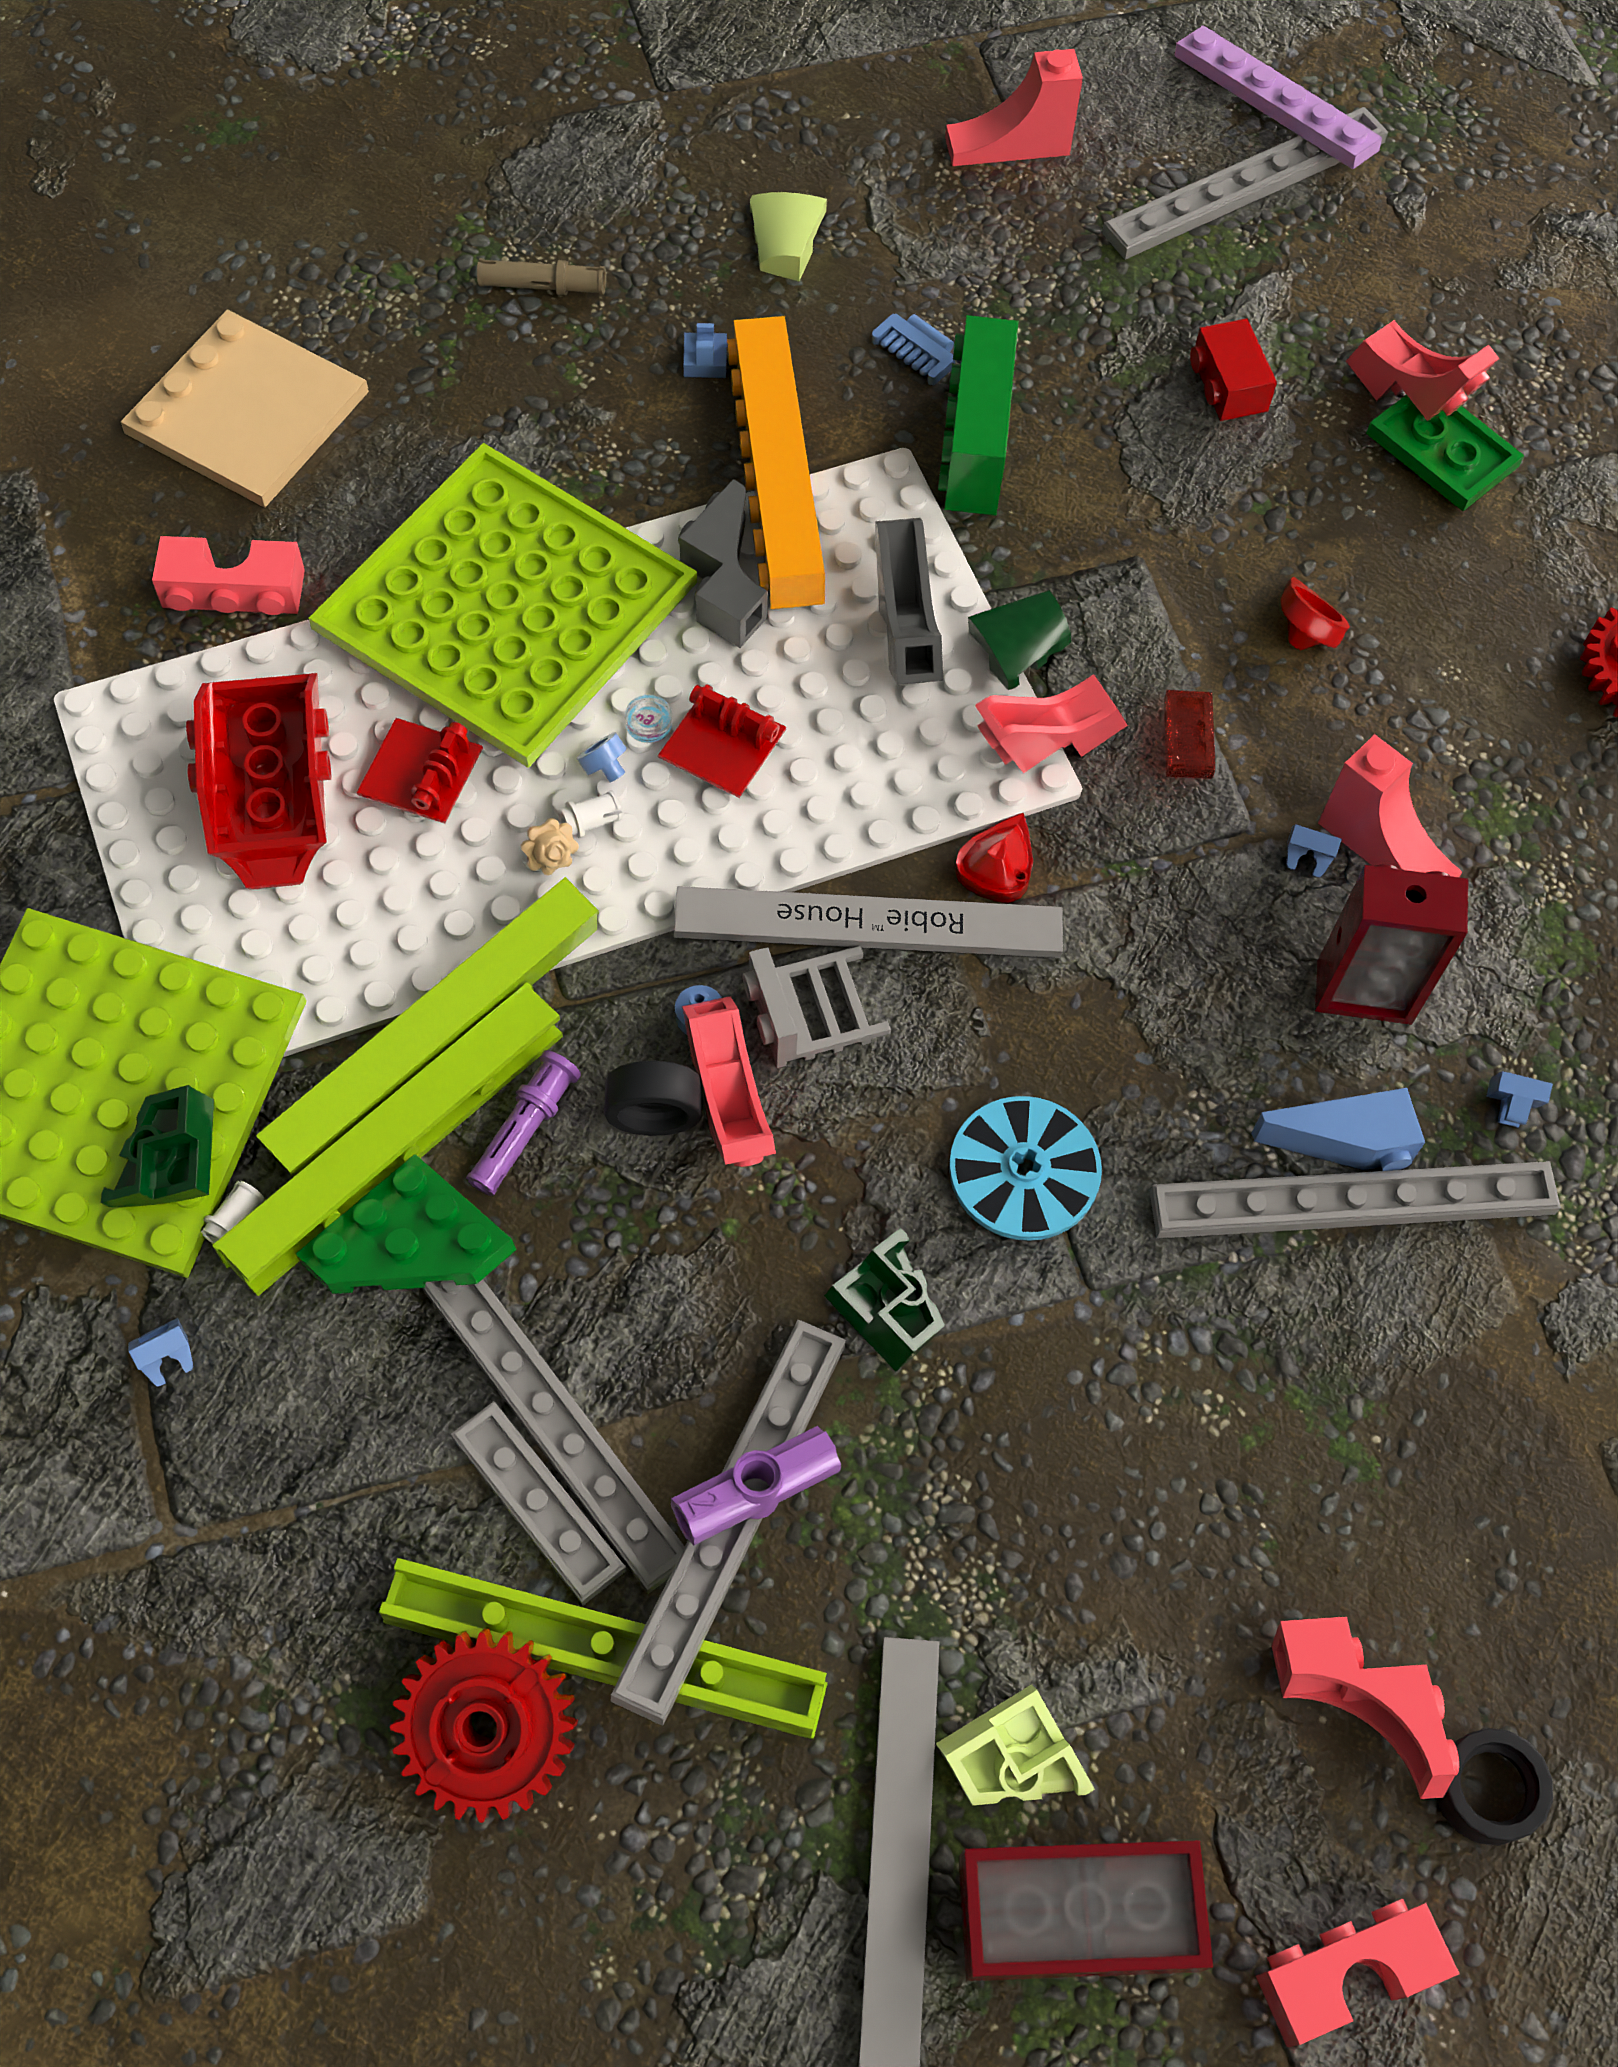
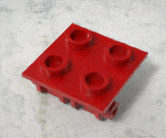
(722, 741)
(421, 769)

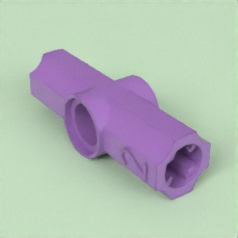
(727, 1501)

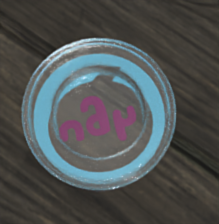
(648, 718)

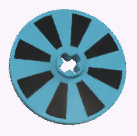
(1046, 1199)

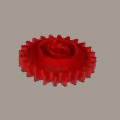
(456, 1758)

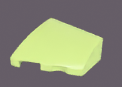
(786, 230)
(1013, 1753)

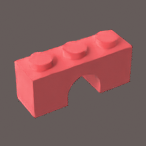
(264, 583)
(1307, 1988)

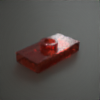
(1189, 734)

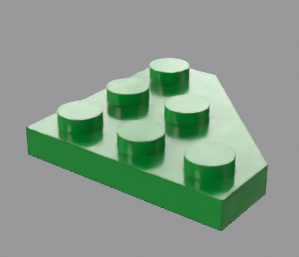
(406, 1235)

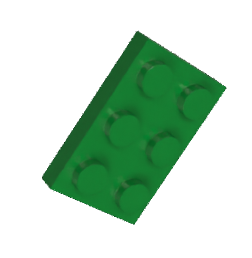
(1448, 452)

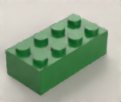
(978, 415)

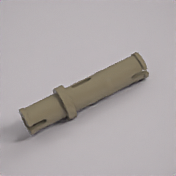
(544, 276)

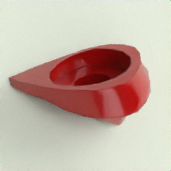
(1311, 617)
(995, 860)

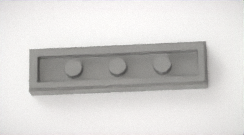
(538, 1503)

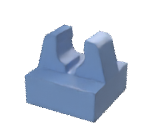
(705, 352)
(1321, 844)
(1517, 1096)
(153, 1346)

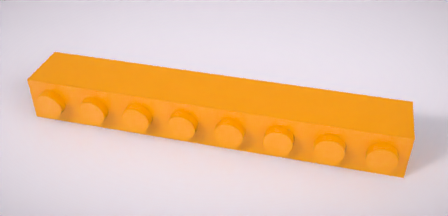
(777, 465)

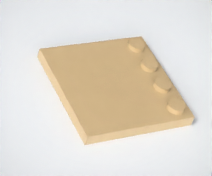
(245, 407)

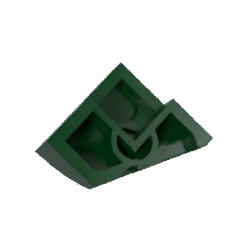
(1020, 635)
(166, 1151)
(888, 1302)

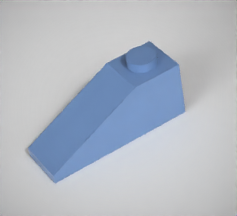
(1349, 1131)

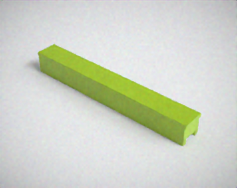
(432, 1024)
(404, 1125)
(600, 1644)

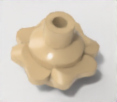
(549, 846)

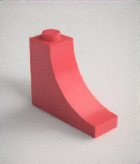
(1030, 122)
(1376, 814)

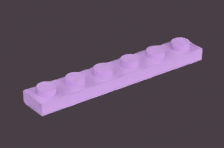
(1278, 97)

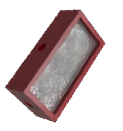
(1391, 943)
(1084, 1910)

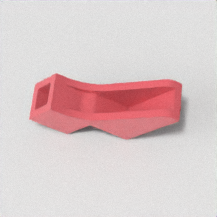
(1037, 727)

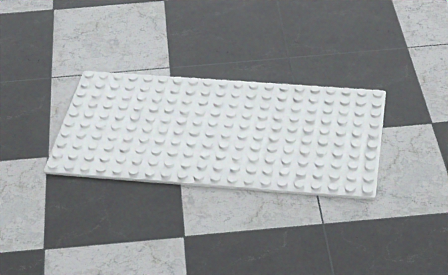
(408, 899)

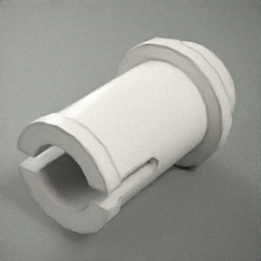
(591, 813)
(235, 1207)

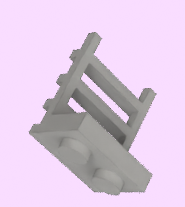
(780, 1014)

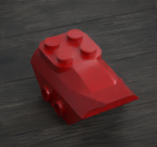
(261, 775)

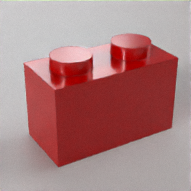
(1233, 369)

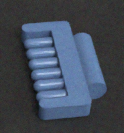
(920, 338)

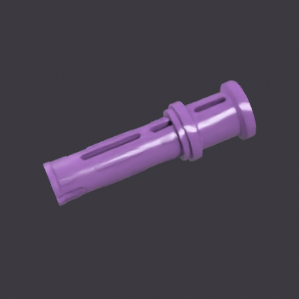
(535, 1103)

